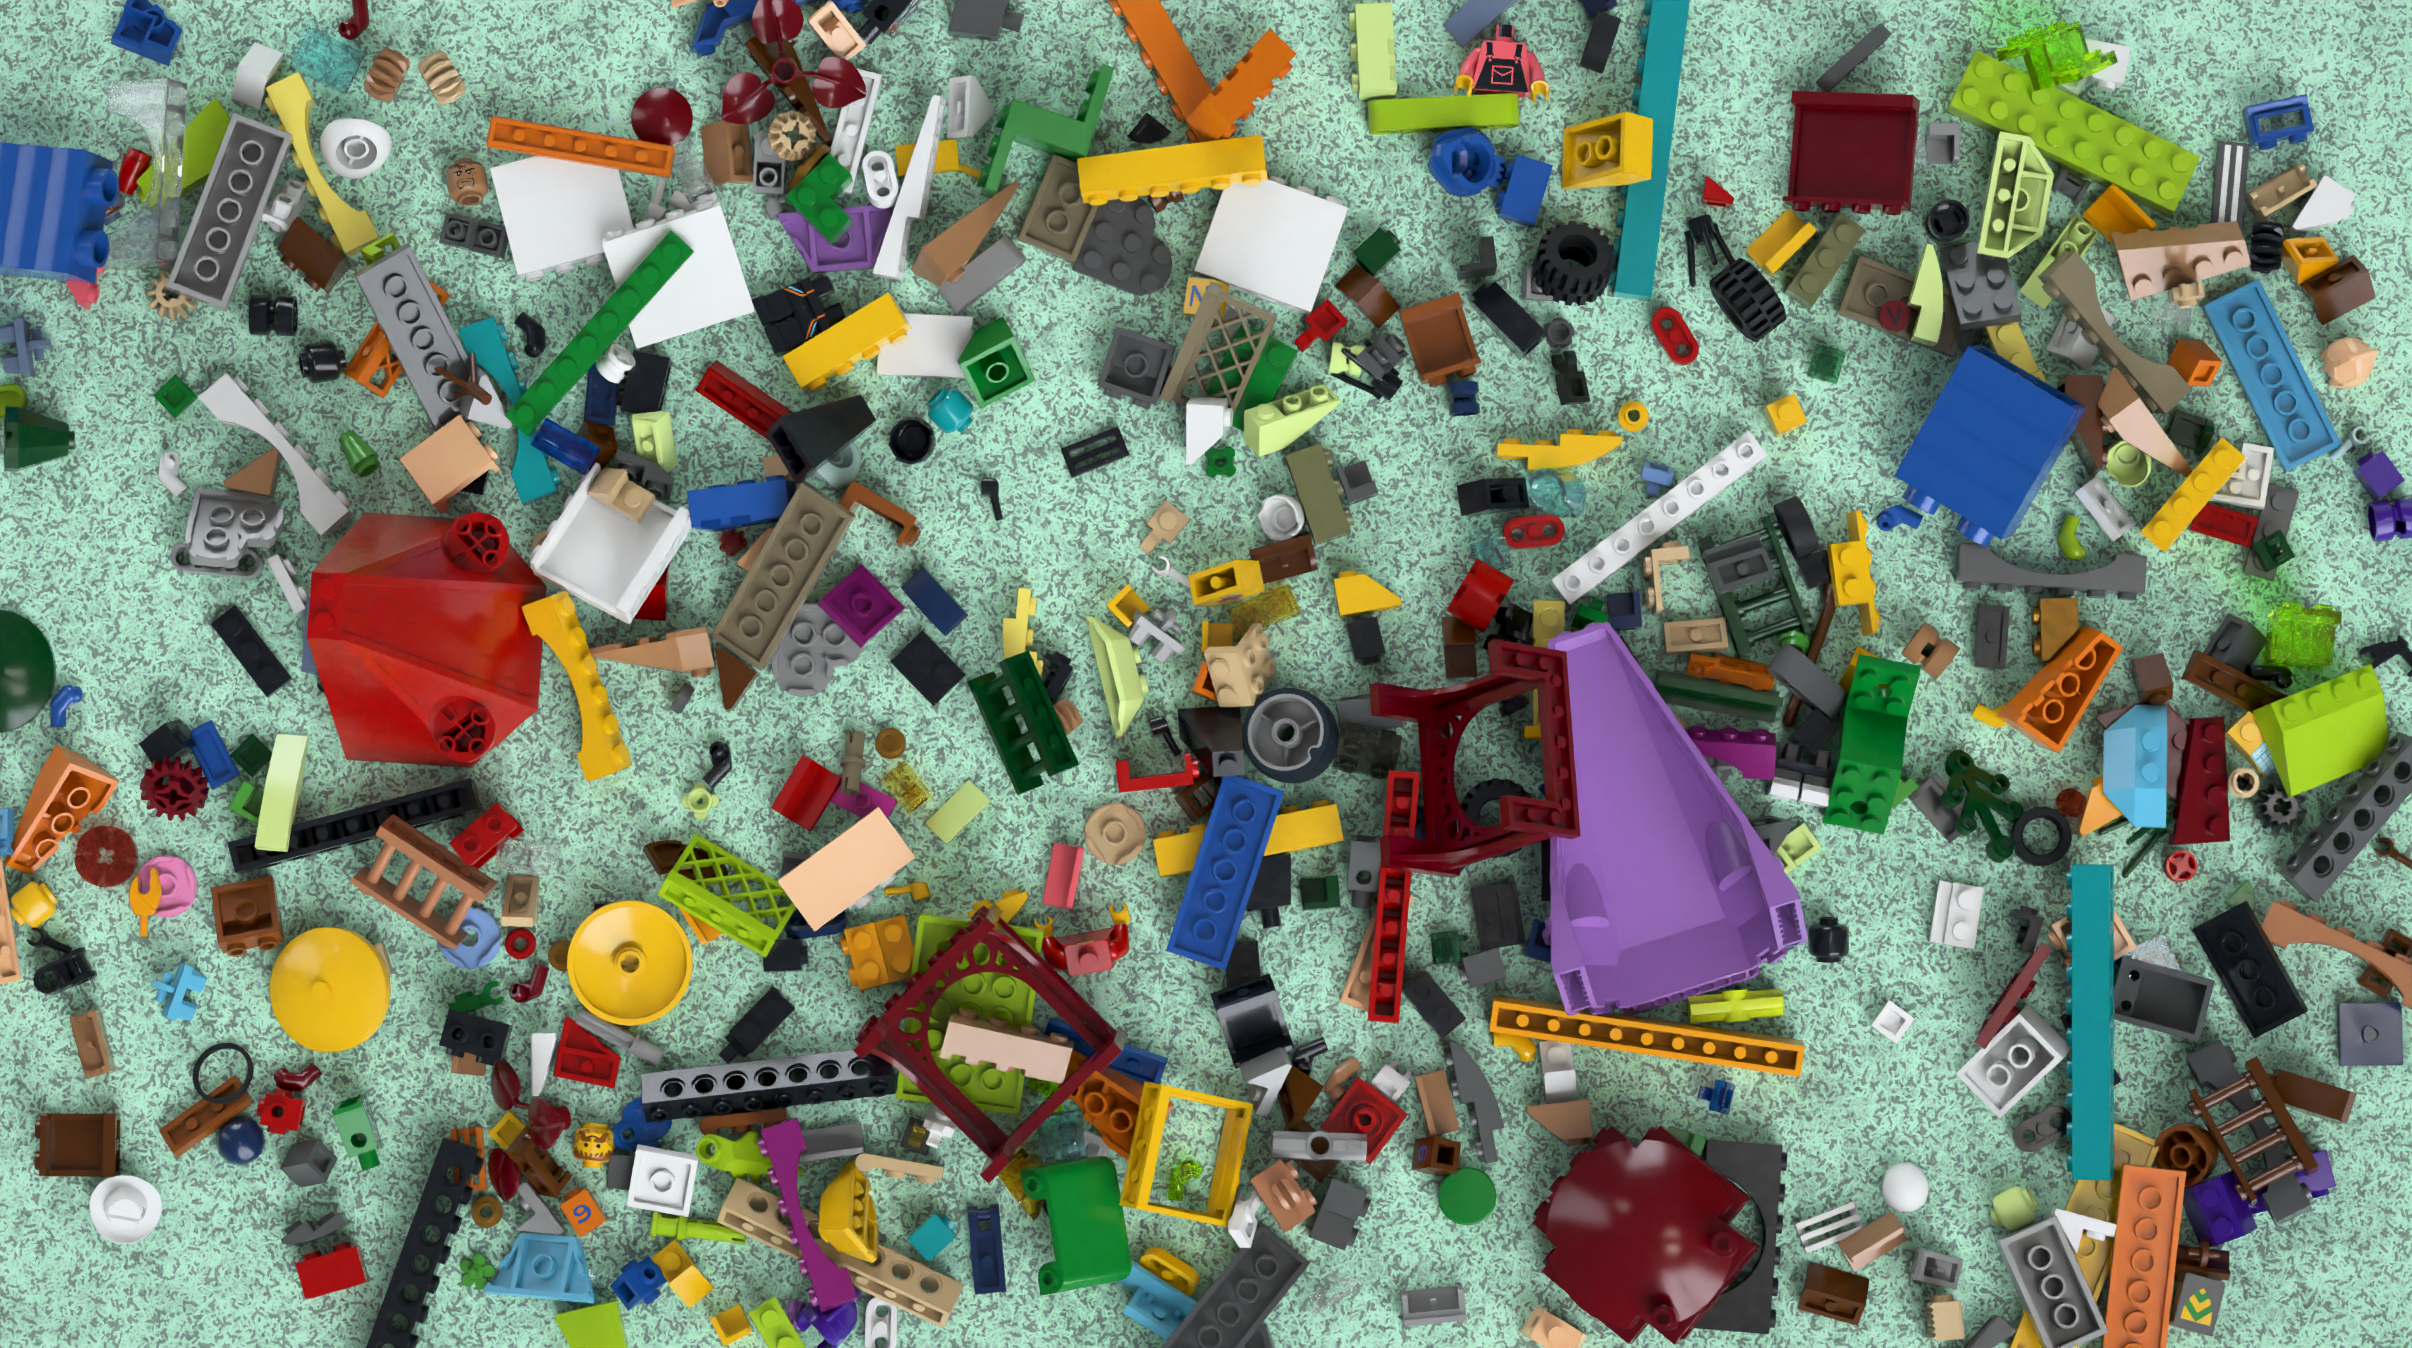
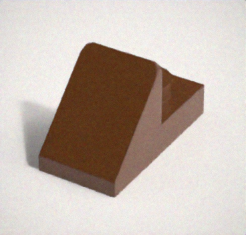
(1458, 648)

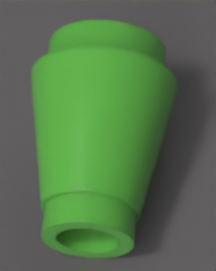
(359, 455)

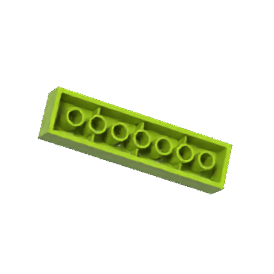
(2074, 133)

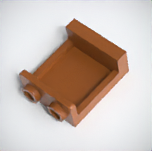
(1440, 340)
(857, 495)

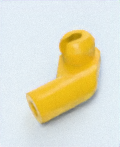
(1988, 715)
(1522, 1045)

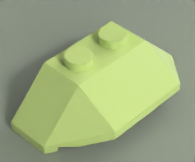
(2014, 197)
(1118, 674)

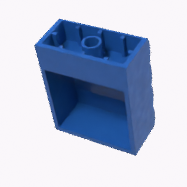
(54, 212)
(1988, 445)

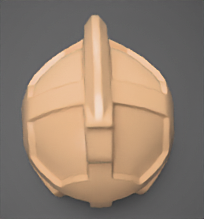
(2348, 362)

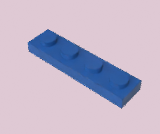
(1131, 1062)

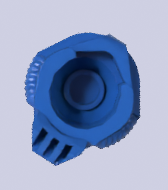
(1465, 162)

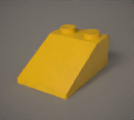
(1607, 152)

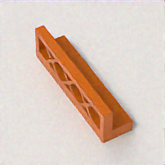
(374, 350)

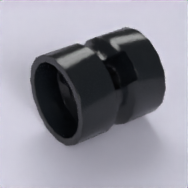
(1946, 222)
(262, 315)

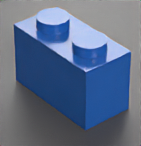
(1524, 191)

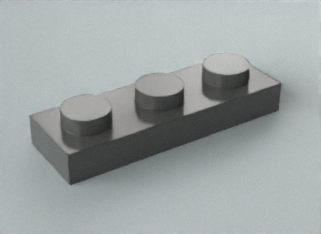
(2276, 515)

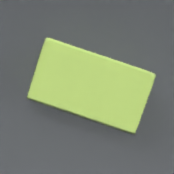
(655, 438)
(958, 812)

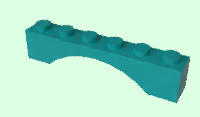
(531, 469)

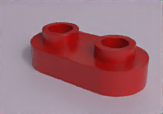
(1677, 335)
(1533, 531)

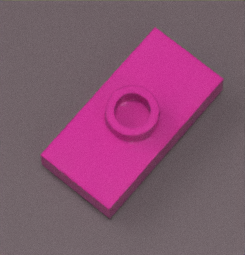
(864, 802)

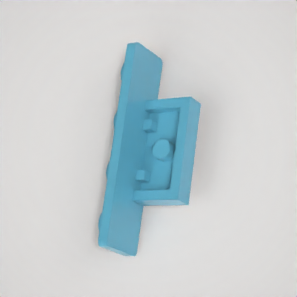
(1155, 1302)

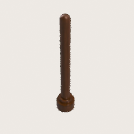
(1814, 649)

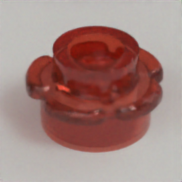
(733, 542)
(2070, 802)

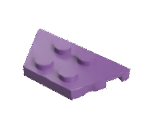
(852, 251)

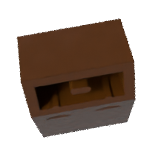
(2089, 431)

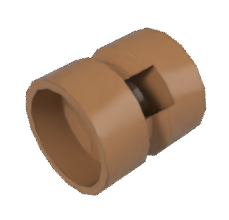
(1940, 656)

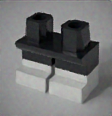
(1815, 779)

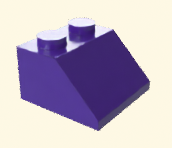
(2217, 1210)

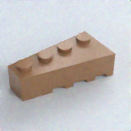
(2177, 256)

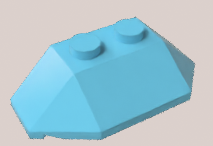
(2138, 765)

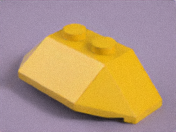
(849, 1214)

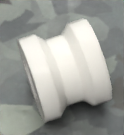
(615, 363)

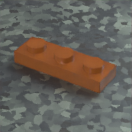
(204, 1117)

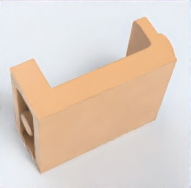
(449, 461)

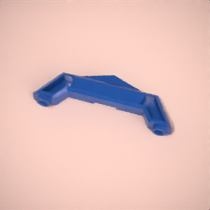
(717, 19)

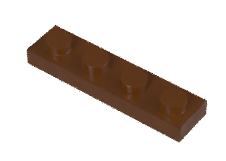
(2228, 683)

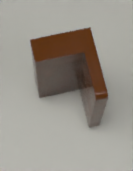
(2339, 289)
(1834, 1293)

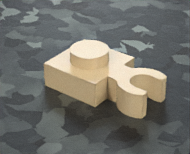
(2186, 295)

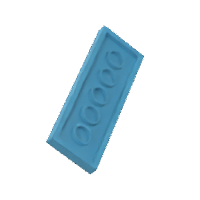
(2271, 375)

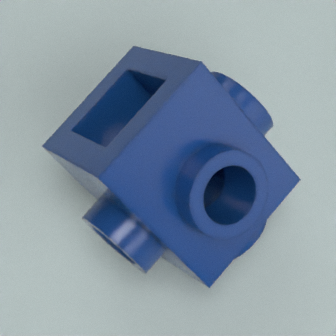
(638, 1283)

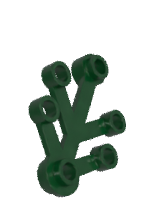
(1961, 770)

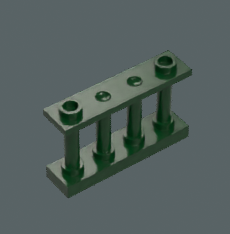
(1735, 610)
(1038, 714)

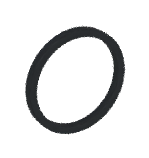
(240, 1091)

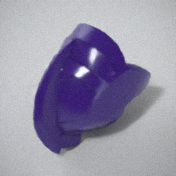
(832, 1324)

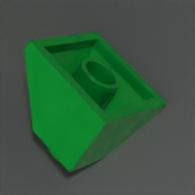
(994, 363)

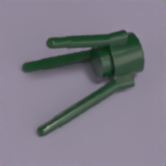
(2158, 833)

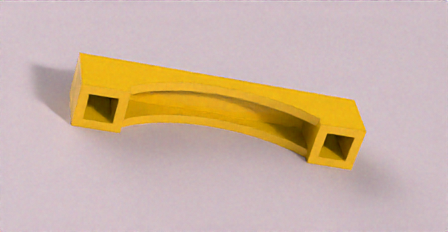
(602, 743)

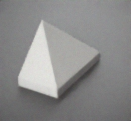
(967, 107)

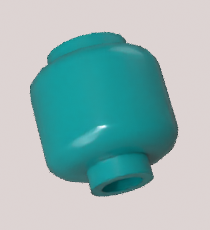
(950, 410)

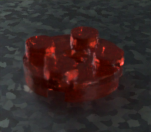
(88, 855)

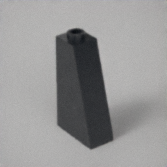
(818, 434)

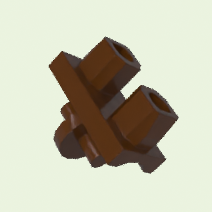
(2202, 1262)

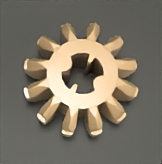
(441, 78)
(168, 307)

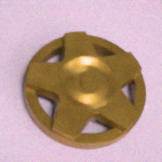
(809, 164)

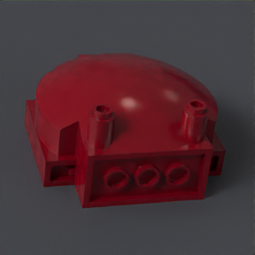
(1644, 1233)

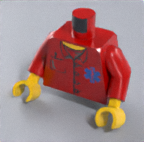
(1089, 950)

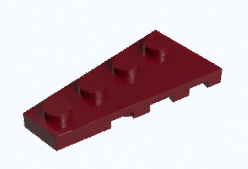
(2203, 796)

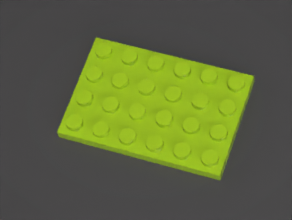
(988, 995)

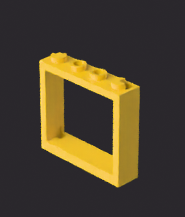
(1146, 1148)

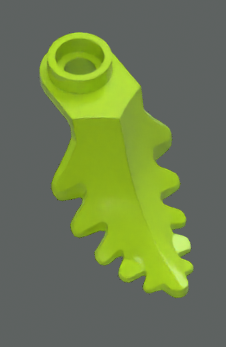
(737, 1157)

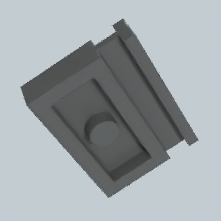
(1738, 564)

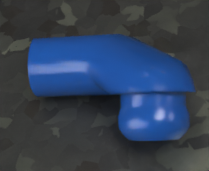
(1897, 515)
(61, 701)

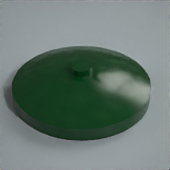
(25, 671)

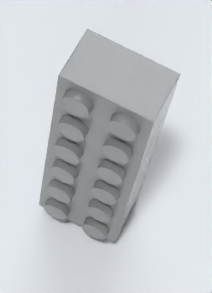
(229, 212)

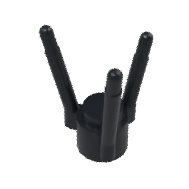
(1703, 232)
(1385, 386)

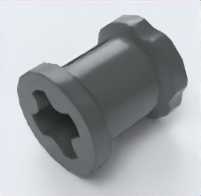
(2070, 185)

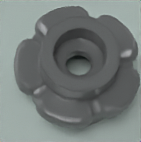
(1567, 330)

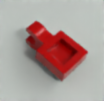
(1322, 323)

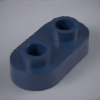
(799, 928)

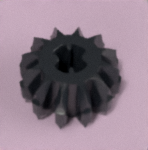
(2266, 247)
(2276, 817)

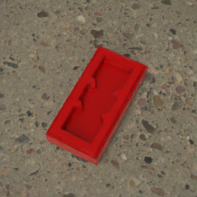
(2225, 525)

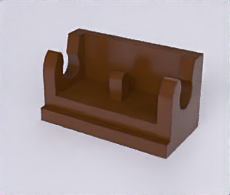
(1285, 558)
(537, 1165)

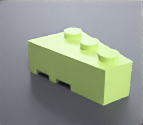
(1373, 51)

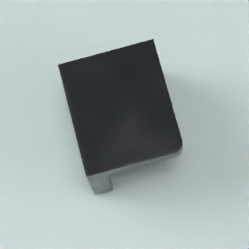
(1814, 732)

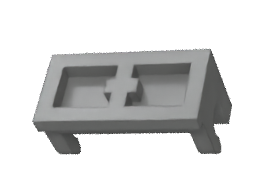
(1433, 1305)

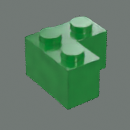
(816, 195)

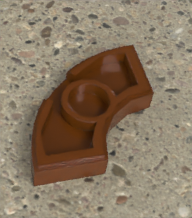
(666, 853)

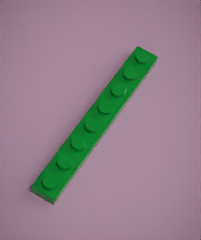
(599, 333)

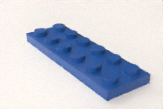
(1225, 871)

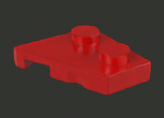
(585, 1057)

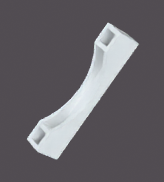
(318, 502)

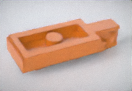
(1730, 670)

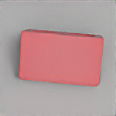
(1063, 876)

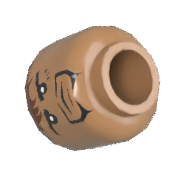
(467, 182)

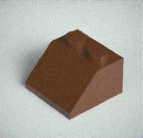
(313, 256)

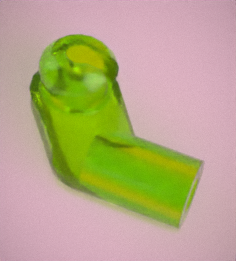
(1045, 1088)

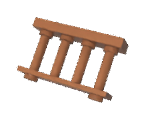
(437, 859)

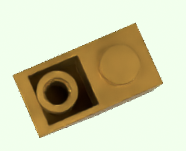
(2055, 624)

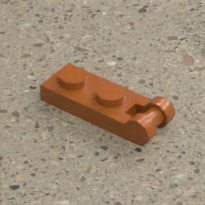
(741, 1121)

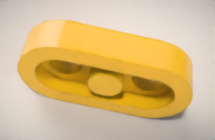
(1170, 1269)

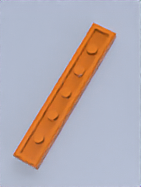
(580, 146)

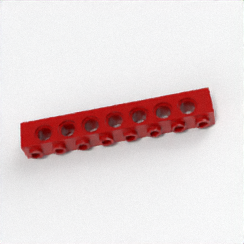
(1392, 903)

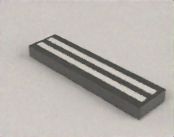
(2229, 182)

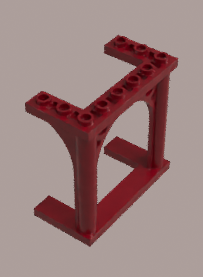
(1524, 820)
(885, 1038)

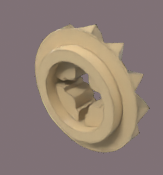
(782, 145)

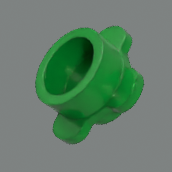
(1226, 468)

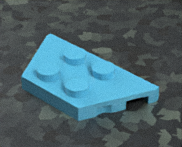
(544, 1269)

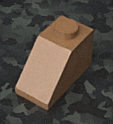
(1565, 1120)

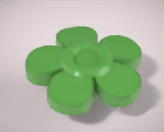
(476, 1271)

